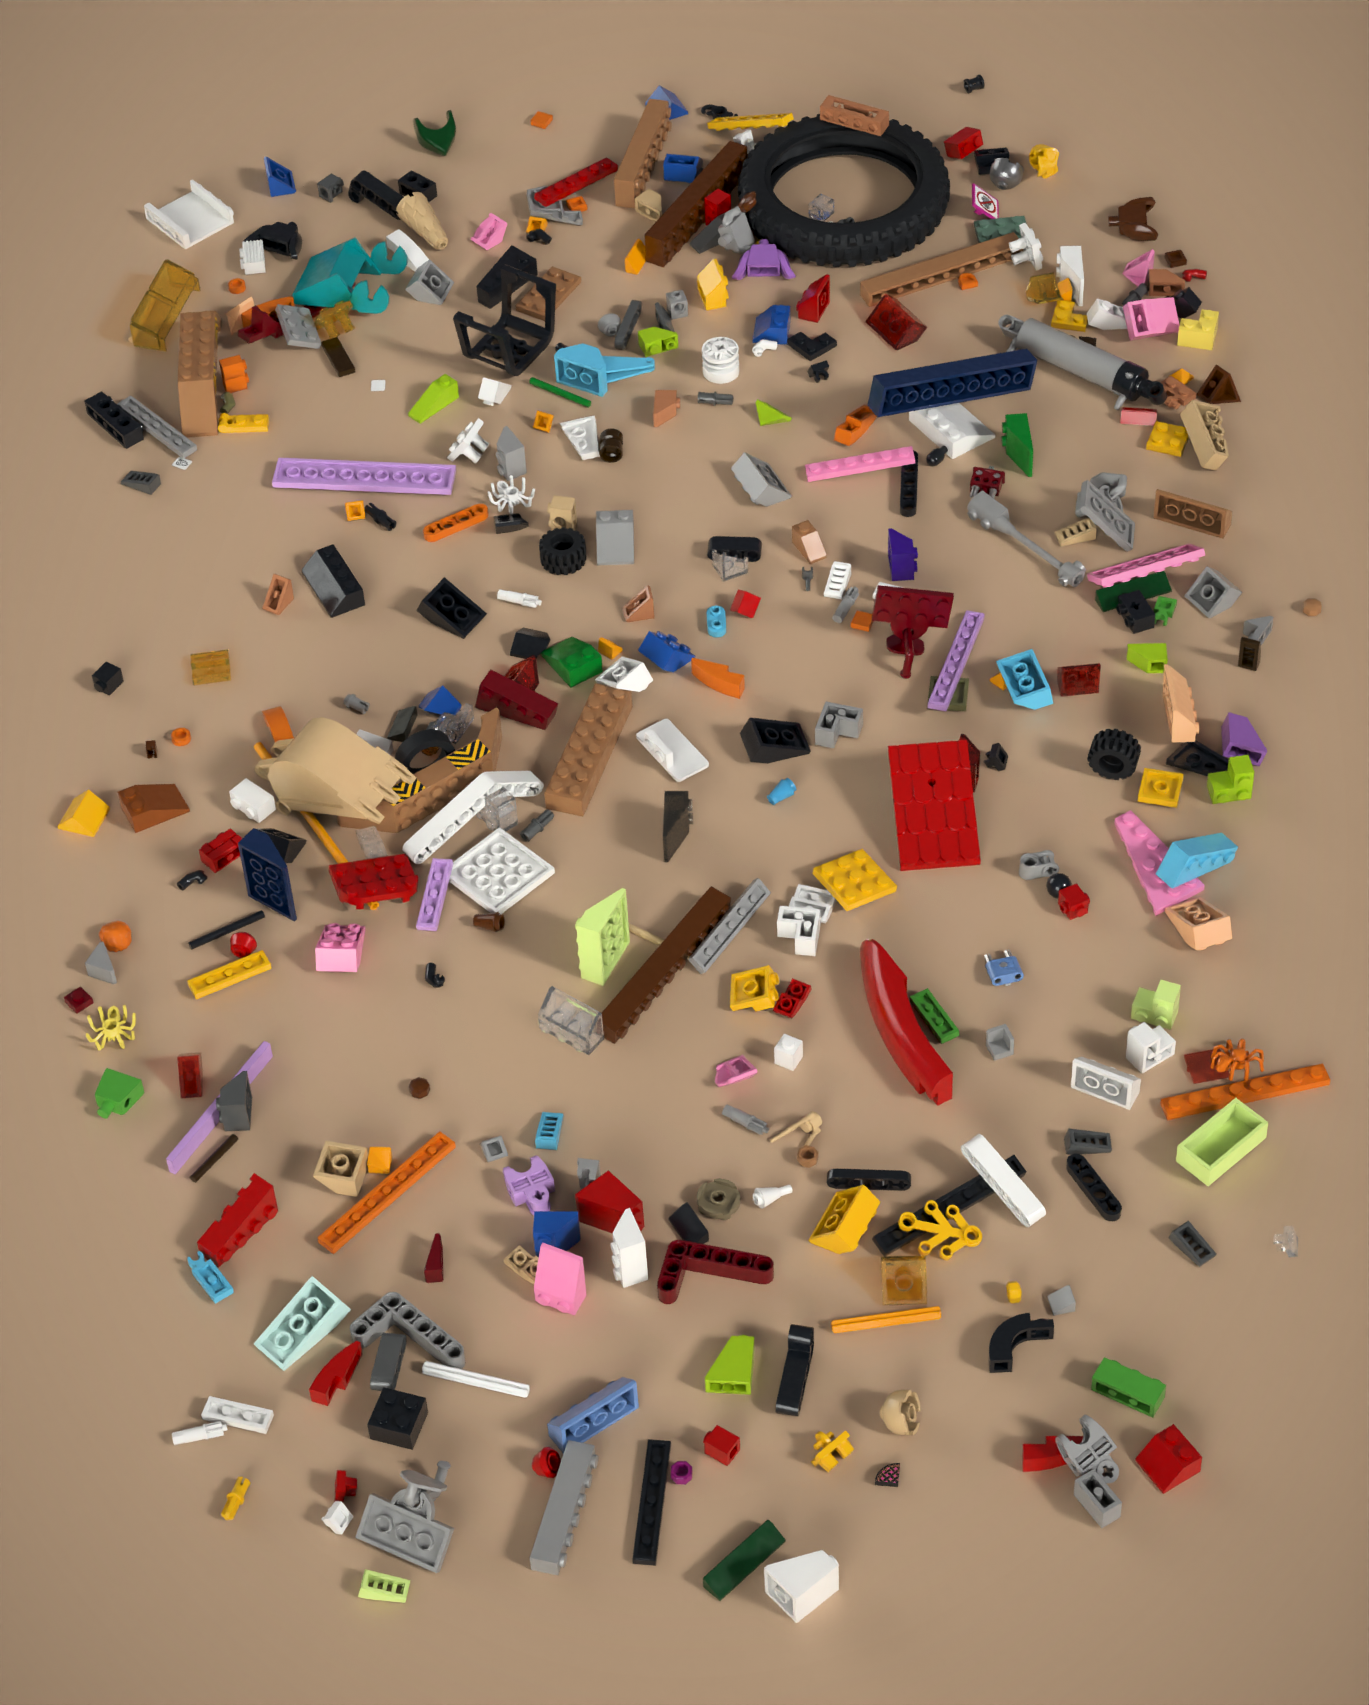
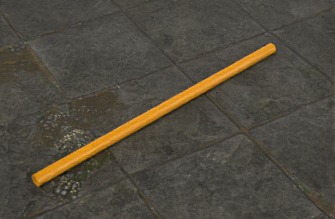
(316, 825)

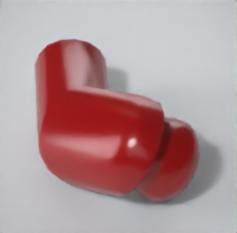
(1196, 273)

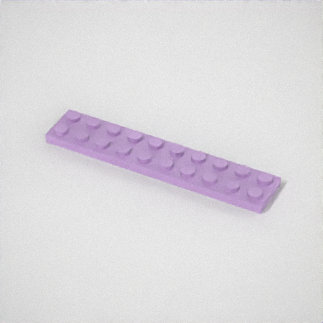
(364, 476)

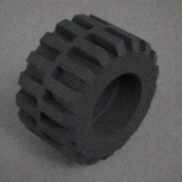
(562, 551)
(1114, 754)

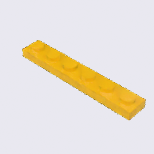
(754, 121)

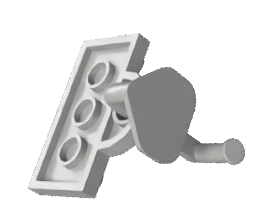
(1102, 504)
(407, 1521)

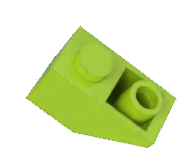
(657, 340)
(1148, 656)

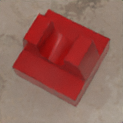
(344, 1486)

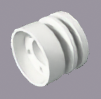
(720, 360)

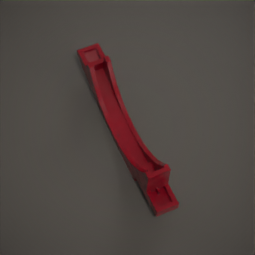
(264, 325)

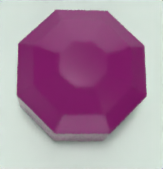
(681, 1472)

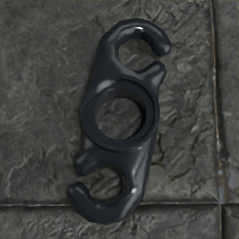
(715, 110)

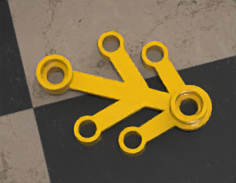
(942, 1229)

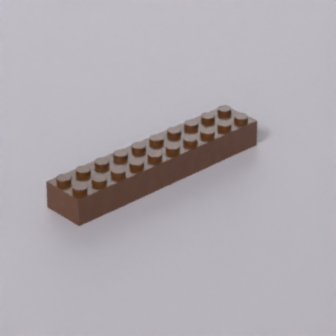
(688, 210)

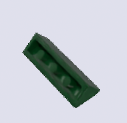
(1150, 586)
(743, 1560)

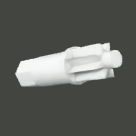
(519, 598)
(202, 1432)

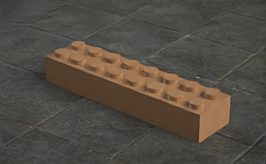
(642, 153)
(588, 750)

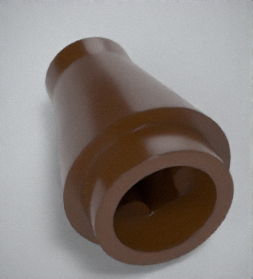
(490, 921)

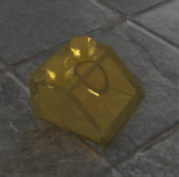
(903, 1280)

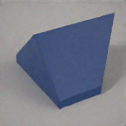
(440, 701)

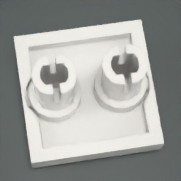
(1030, 248)
(463, 446)

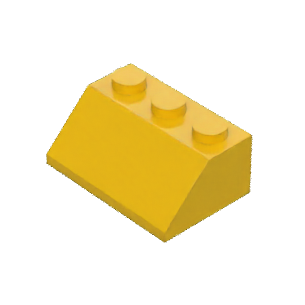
(845, 1220)

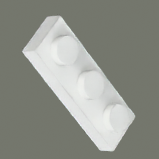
(237, 1414)

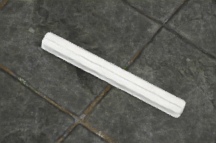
(476, 1379)

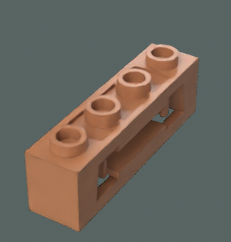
(854, 115)

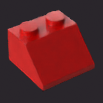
(814, 300)
(1169, 1459)

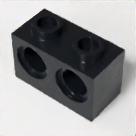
(417, 183)

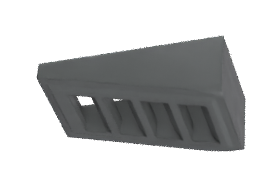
(146, 481)
(1074, 1144)
(1188, 1229)

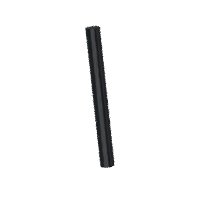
(226, 930)

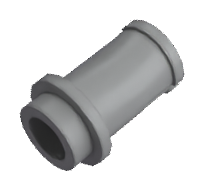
(352, 701)

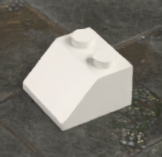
(626, 675)

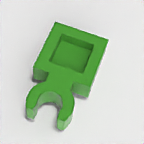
(1164, 608)

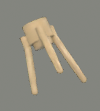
(808, 1124)

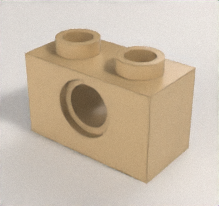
(562, 513)

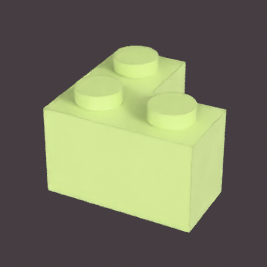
(1158, 1006)

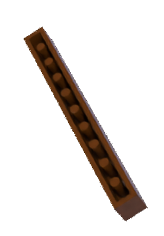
(663, 964)

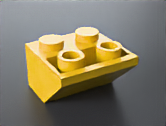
(712, 286)

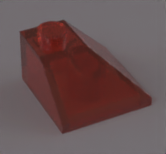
(525, 673)

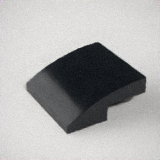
(985, 158)

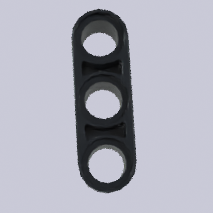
(732, 546)

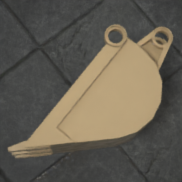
(332, 772)

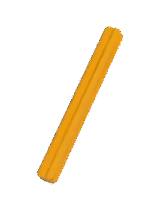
(886, 1319)

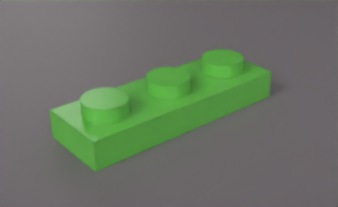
(934, 1016)

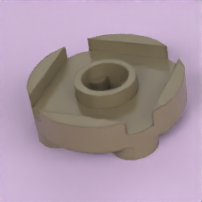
(718, 1209)

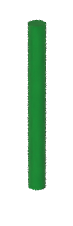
(575, 398)

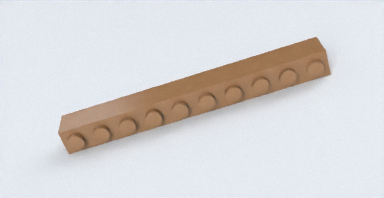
(938, 269)

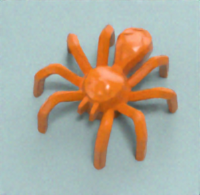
(1236, 1059)

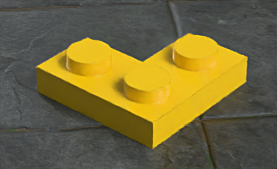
(1065, 319)

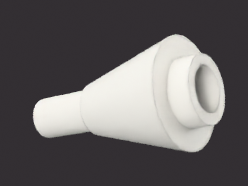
(764, 1196)

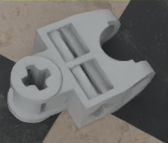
(1091, 1452)

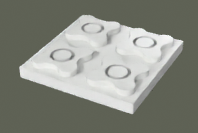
(499, 872)

